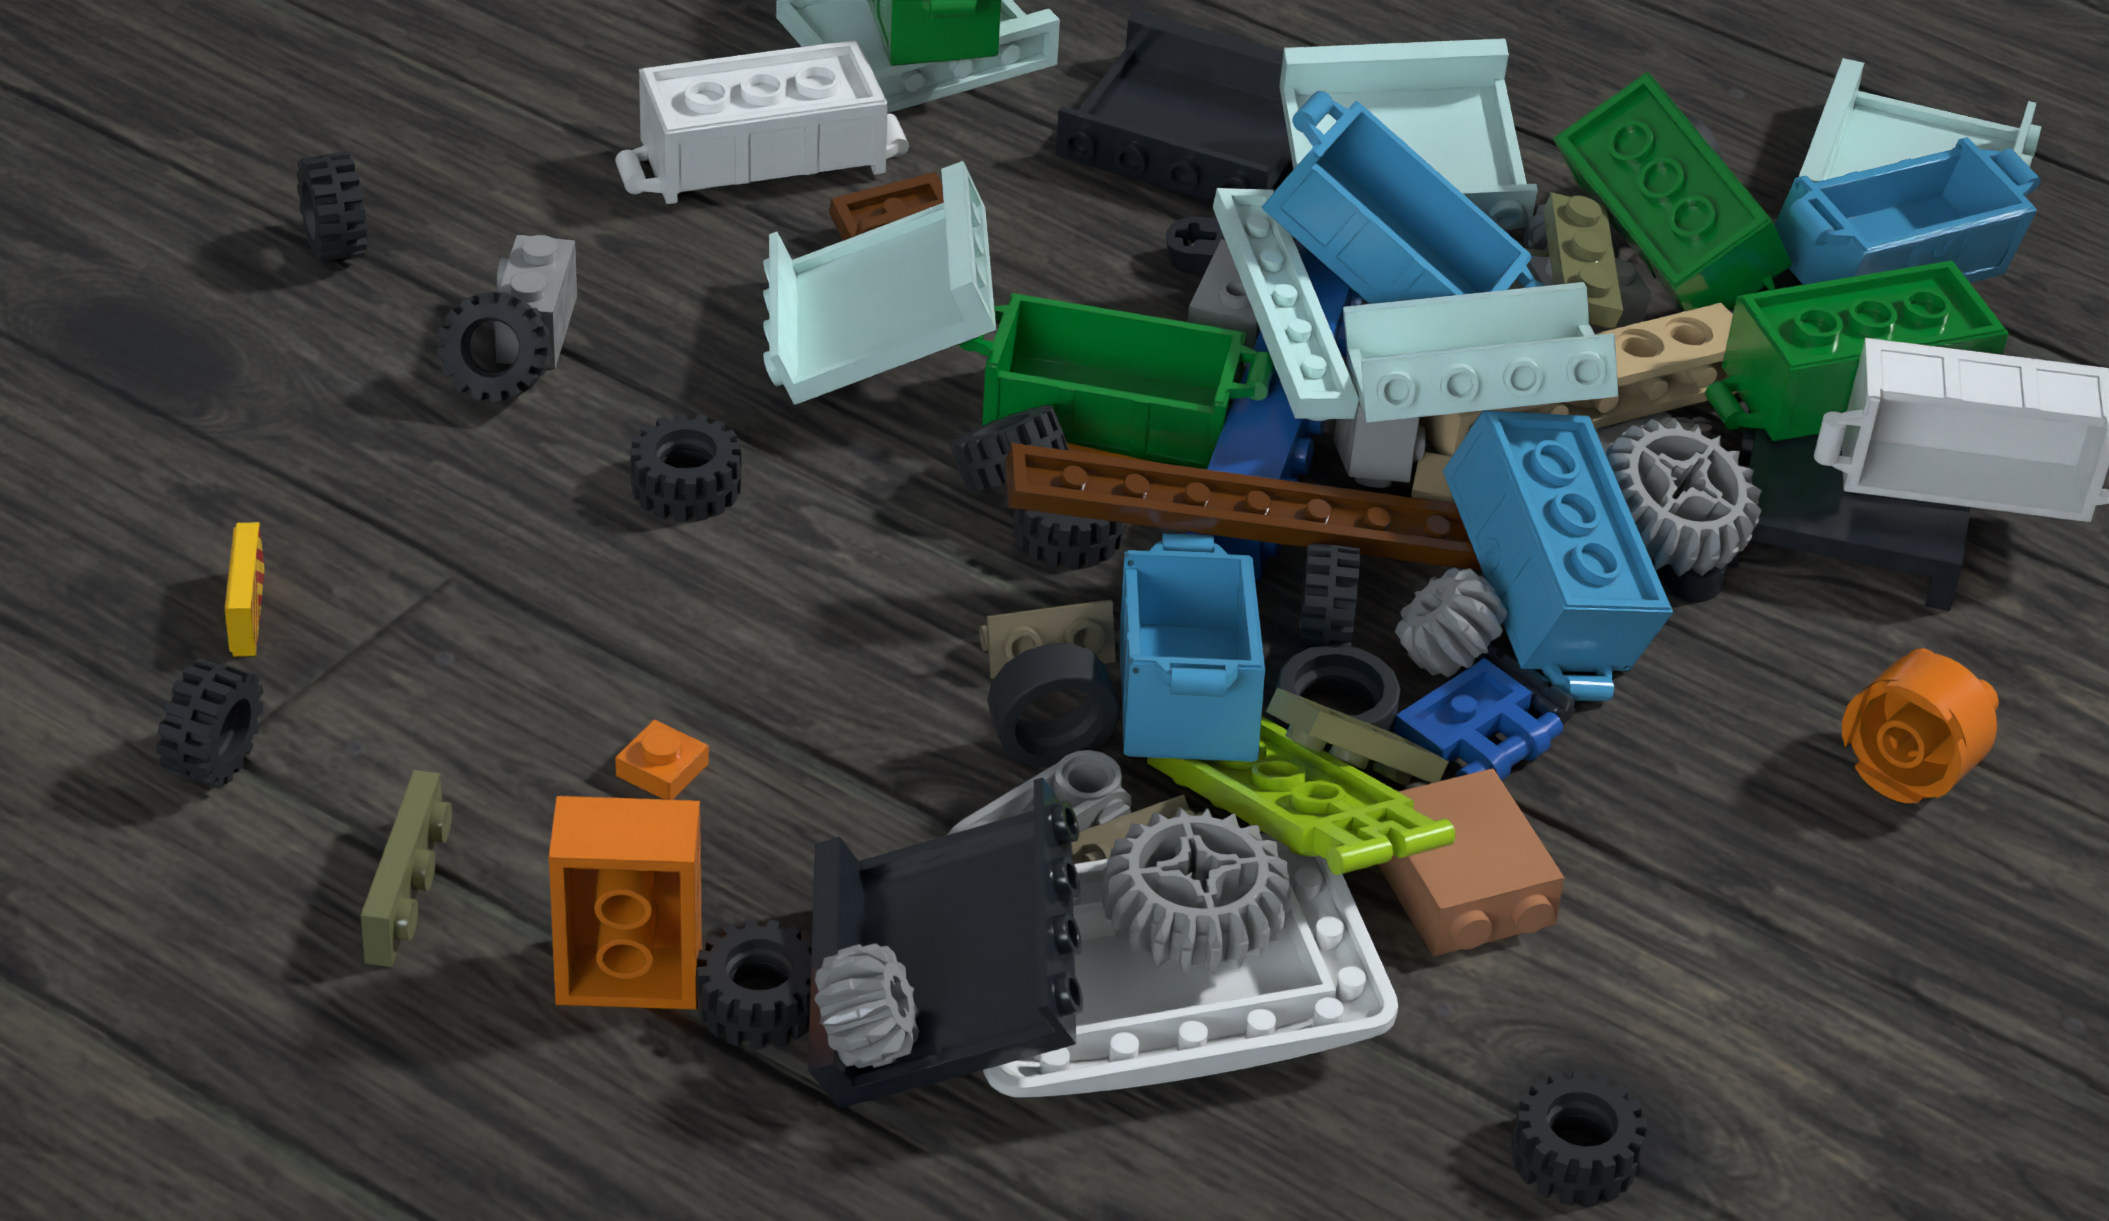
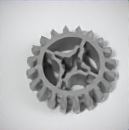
(1715, 500)
(1196, 890)

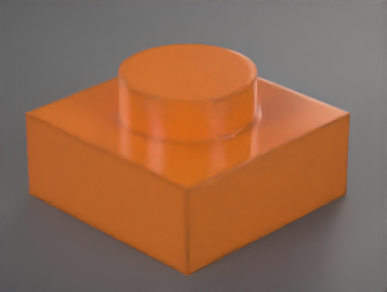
(662, 760)

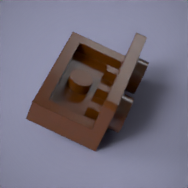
(884, 204)

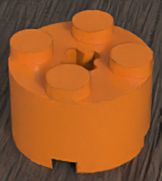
(1920, 726)

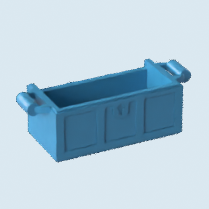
(1911, 214)
(1388, 215)
(1557, 547)
(1190, 652)

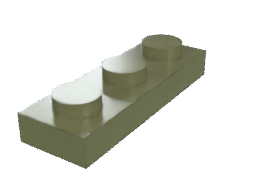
(1584, 253)
(1355, 740)
(405, 869)

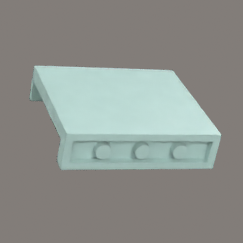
(1024, 47)
(1437, 98)
(1875, 131)
(880, 295)
(1477, 352)

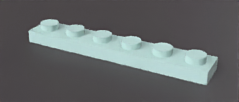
(1285, 307)

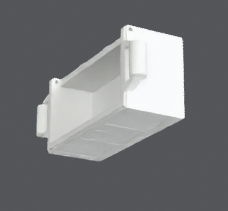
(760, 119)
(1973, 430)

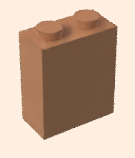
(1488, 881)

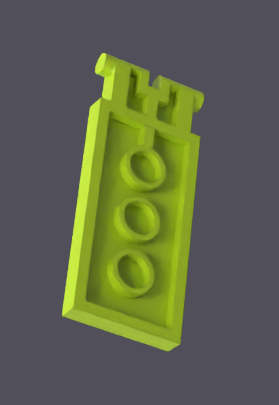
(1313, 803)

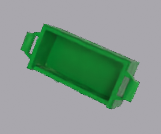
(937, 29)
(1673, 198)
(1801, 345)
(1119, 377)

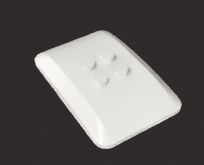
(1158, 1026)

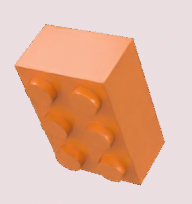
(625, 902)

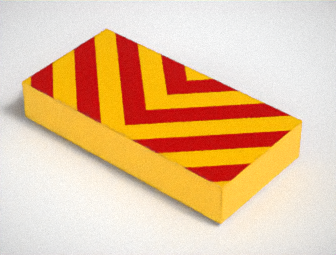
(244, 589)

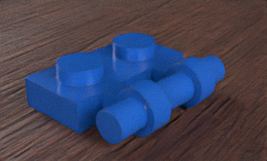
(1469, 710)

